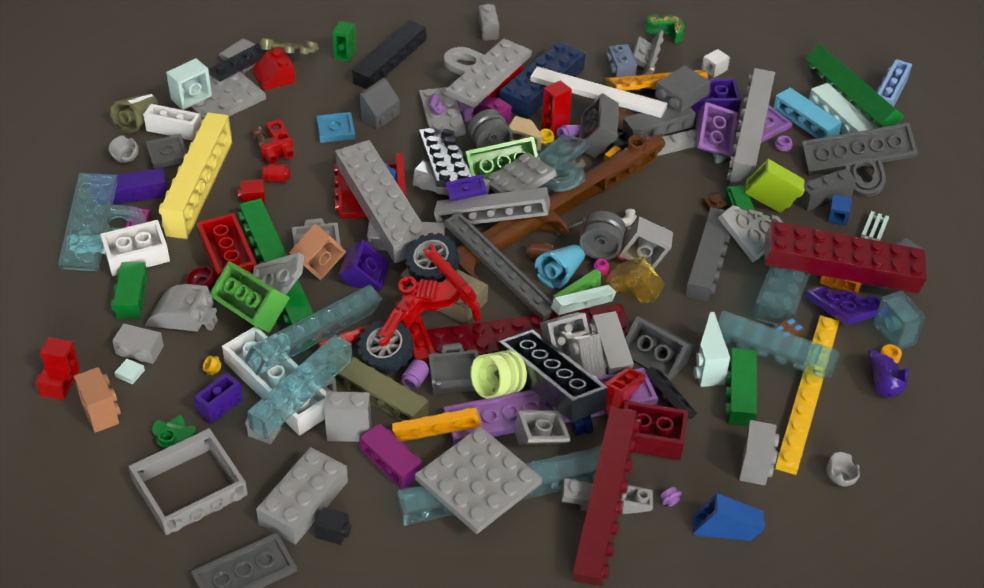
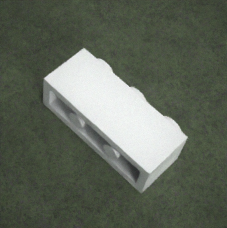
(172, 121)

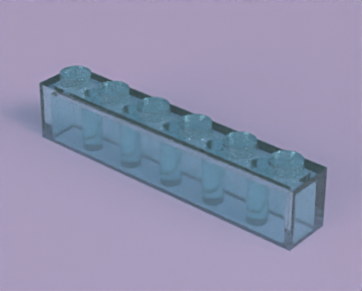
(778, 344)
(299, 386)

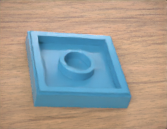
(335, 127)

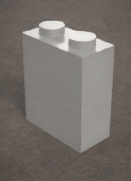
(347, 415)

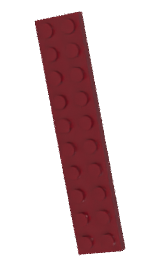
(486, 335)

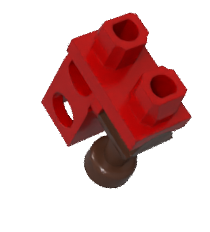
(276, 145)

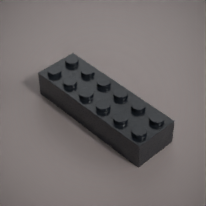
(557, 376)

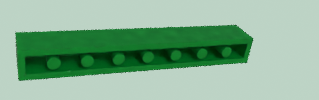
(854, 87)

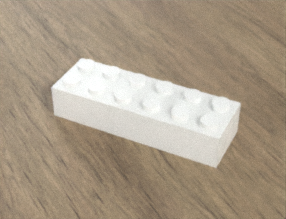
(234, 354)

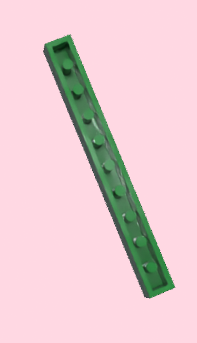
(267, 248)

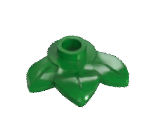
(172, 432)

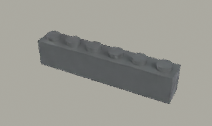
(708, 258)

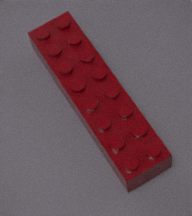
(845, 257)

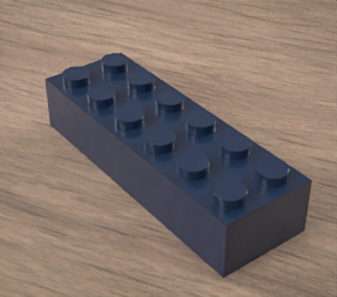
(527, 96)

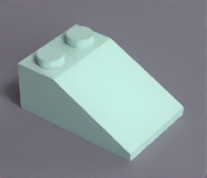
(713, 356)

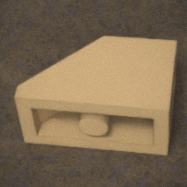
(525, 128)

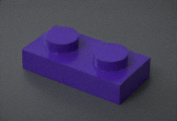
(466, 188)

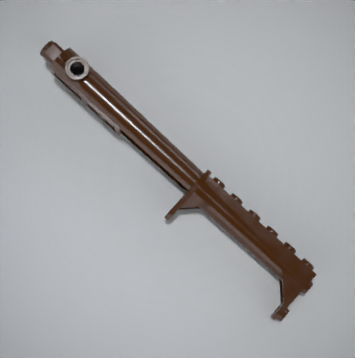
(629, 161)

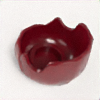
(202, 276)

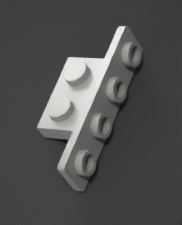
(646, 53)

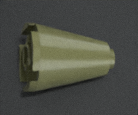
(129, 112)

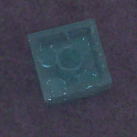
(899, 320)

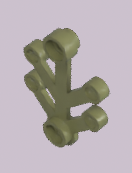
(309, 46)

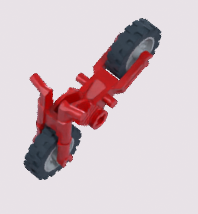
(427, 294)

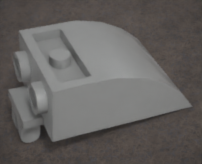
(184, 309)

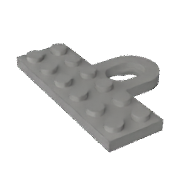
(486, 74)

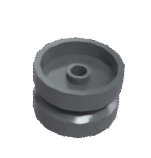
(489, 129)
(602, 235)

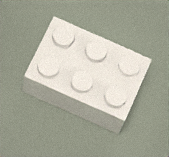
(135, 244)

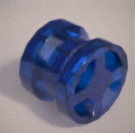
(582, 425)

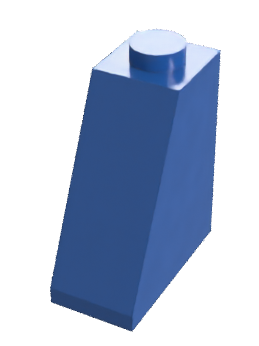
(728, 519)

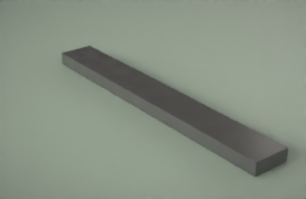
(500, 266)

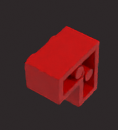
(59, 368)

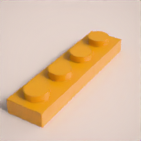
(436, 424)

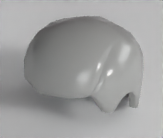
(123, 149)
(842, 470)

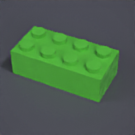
(249, 296)

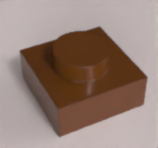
(715, 201)

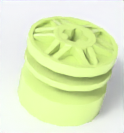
(498, 374)

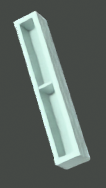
(583, 299)

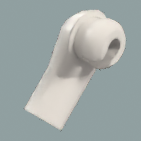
(629, 218)

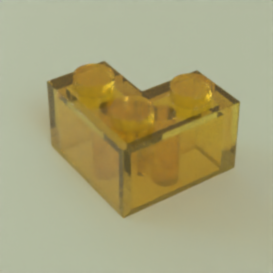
(638, 277)

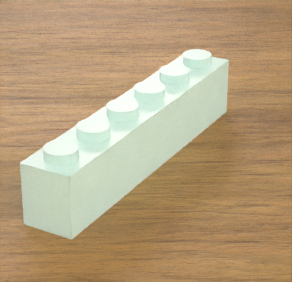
(836, 105)

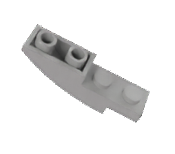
(579, 492)

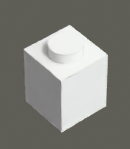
(715, 63)

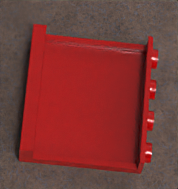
(347, 203)

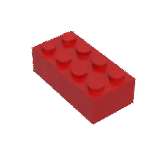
(225, 242)

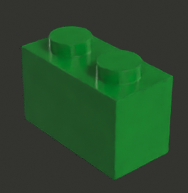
(344, 41)

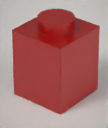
(251, 191)

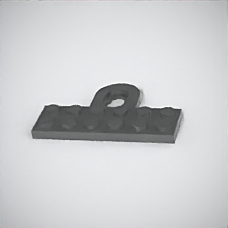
(861, 149)

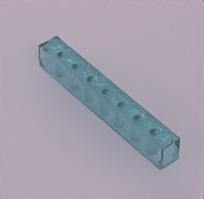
(312, 329)

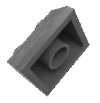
(379, 104)

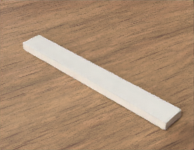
(593, 90)

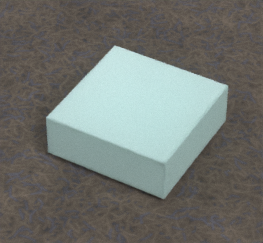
(129, 371)

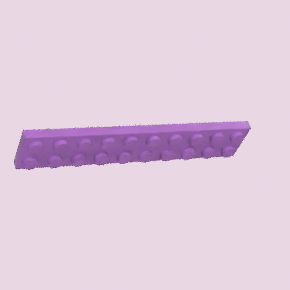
(500, 413)

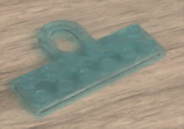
(560, 157)
(89, 217)

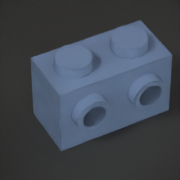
(621, 61)

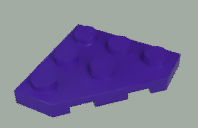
(844, 305)

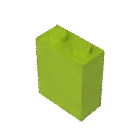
(774, 186)

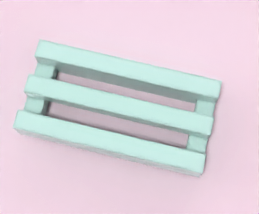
(879, 218)

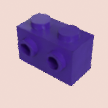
(218, 398)

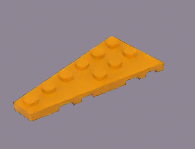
(641, 81)

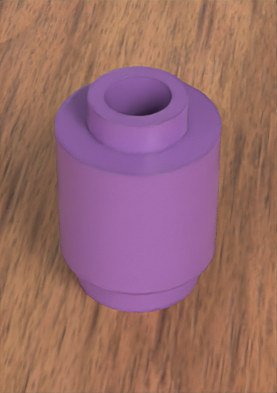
(415, 374)

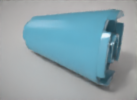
(559, 265)

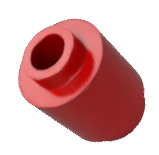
(276, 173)

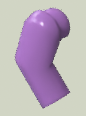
(435, 105)

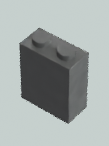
(682, 88)

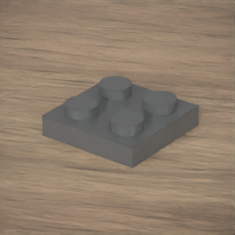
(166, 151)

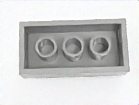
(302, 495)

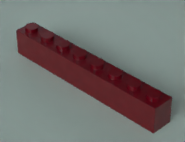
(606, 497)

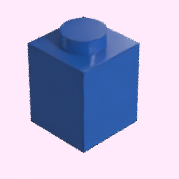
(839, 210)

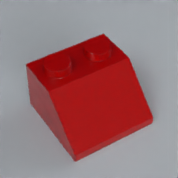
(274, 69)

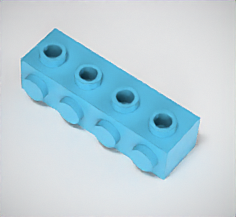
(806, 114)

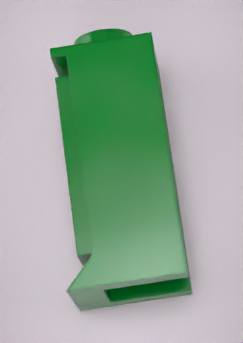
(736, 196)

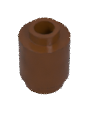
(538, 248)

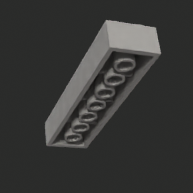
(750, 127)
(380, 198)

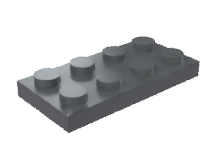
(248, 567)

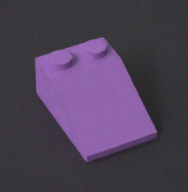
(716, 129)

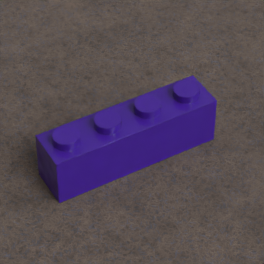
(140, 186)

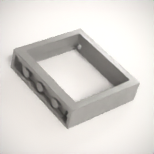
(175, 456)

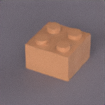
(319, 251)
(97, 399)

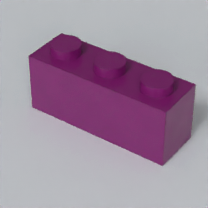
(390, 455)

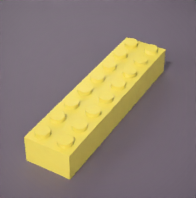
(196, 176)

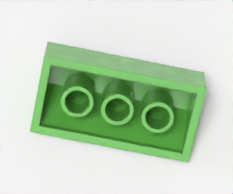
(495, 157)

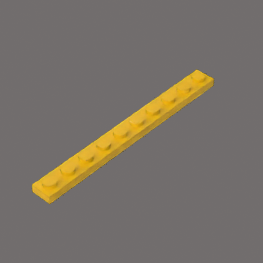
(804, 404)

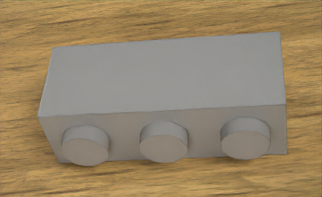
(613, 342)

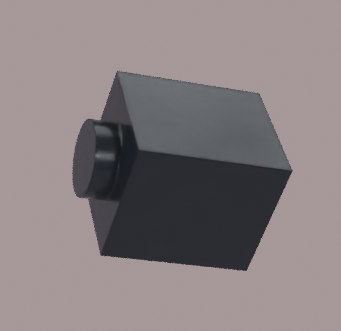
(332, 526)

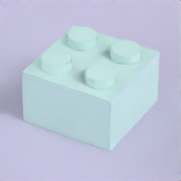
(189, 84)

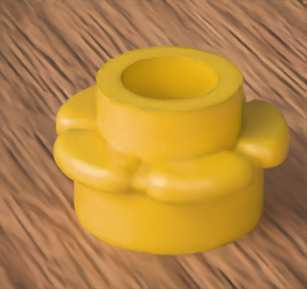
(547, 136)
(212, 365)

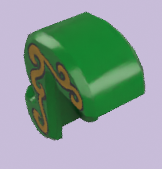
(669, 24)

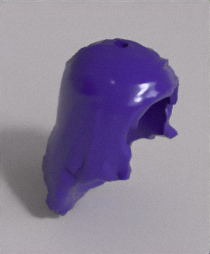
(888, 378)

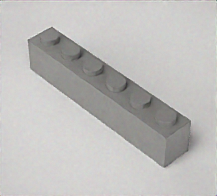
(496, 206)

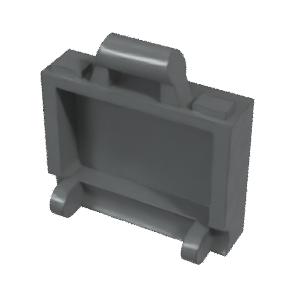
(451, 370)

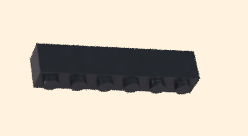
(389, 54)

